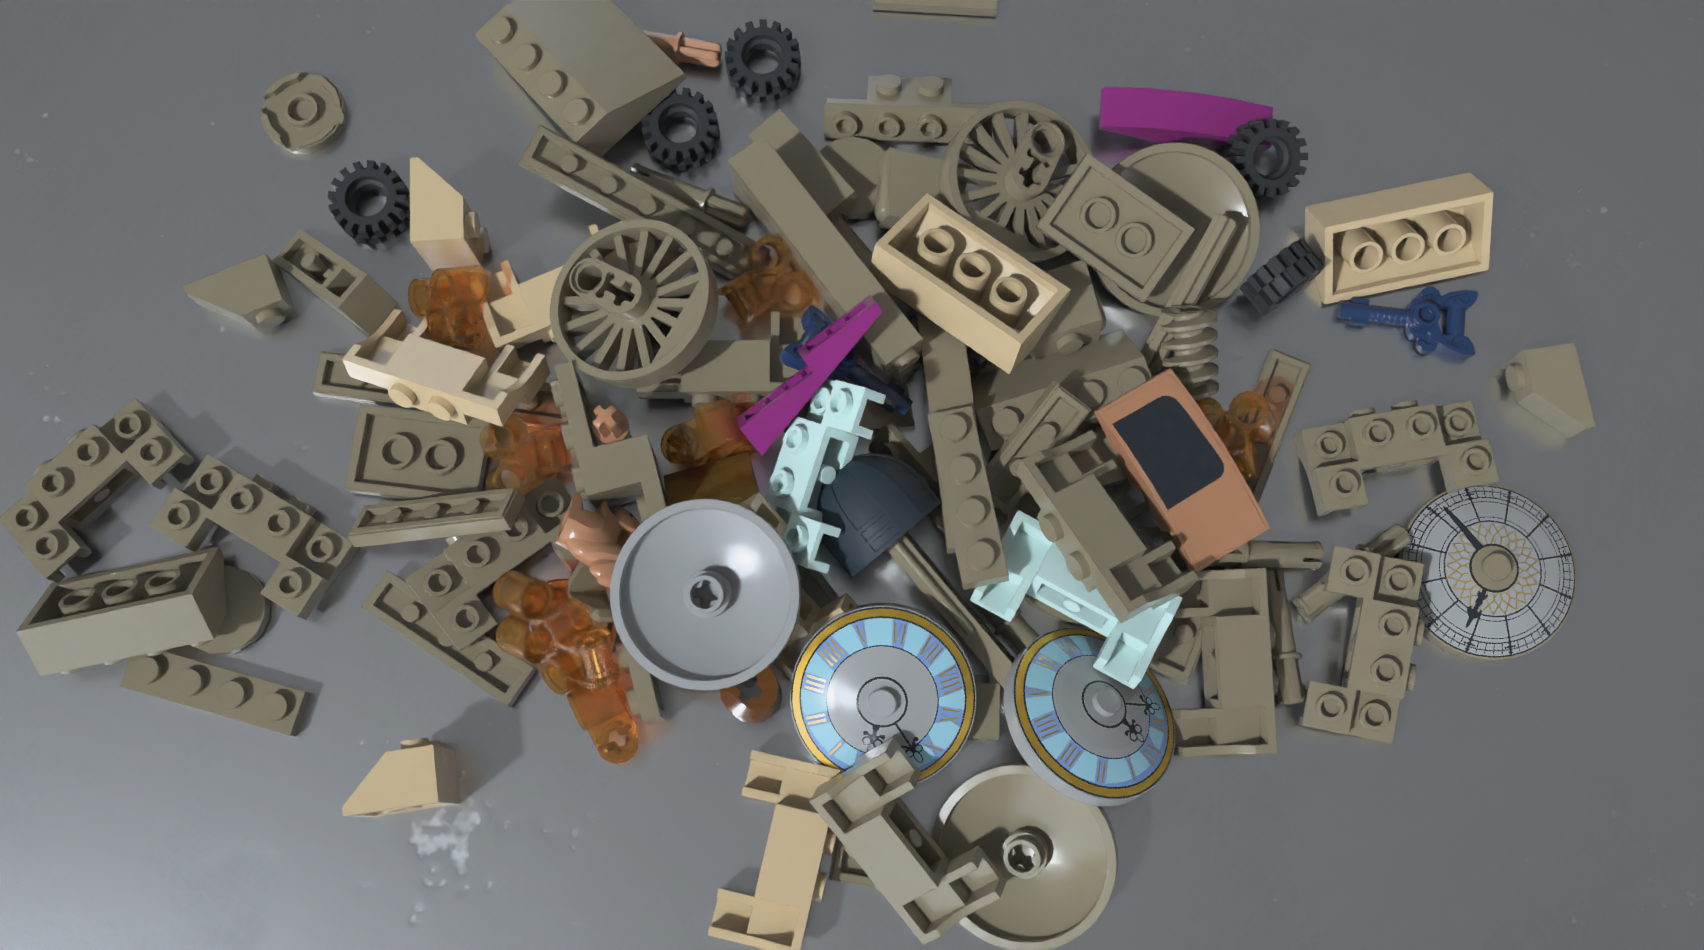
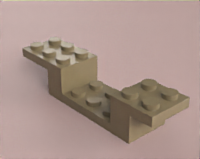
(619, 475)

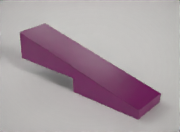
(822, 355)

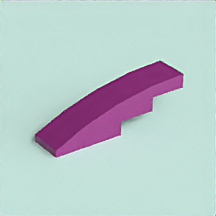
(1177, 116)

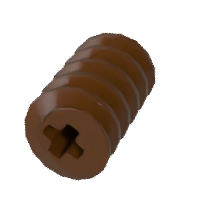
(756, 708)

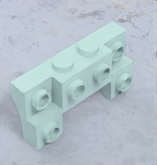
(810, 457)
(1041, 571)

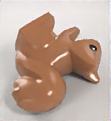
(595, 536)

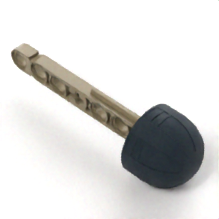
(875, 506)

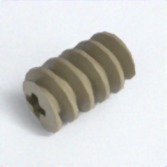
(1192, 348)

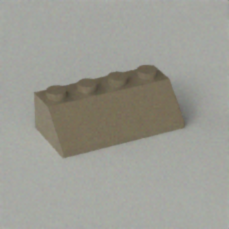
(1091, 374)
(127, 612)

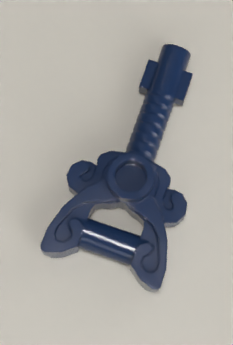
(1421, 319)
(813, 323)

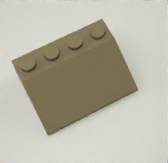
(582, 65)

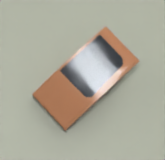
(1181, 470)

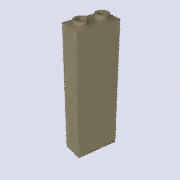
(819, 250)

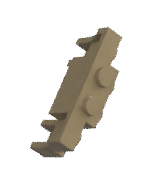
(732, 369)
(1391, 441)
(84, 480)
(1094, 533)
(307, 549)
(475, 562)
(1378, 647)
(1235, 666)
(895, 848)

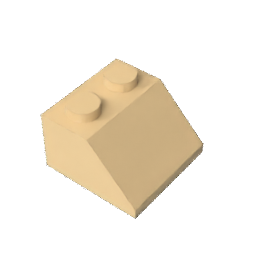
(442, 222)
(407, 780)

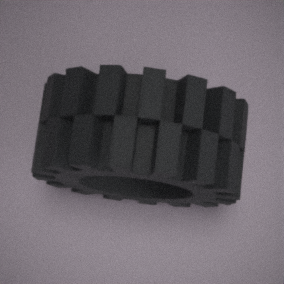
(763, 39)
(685, 152)
(1287, 155)
(359, 182)
(1282, 276)

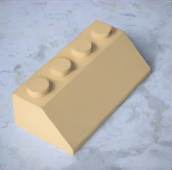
(1400, 236)
(967, 282)

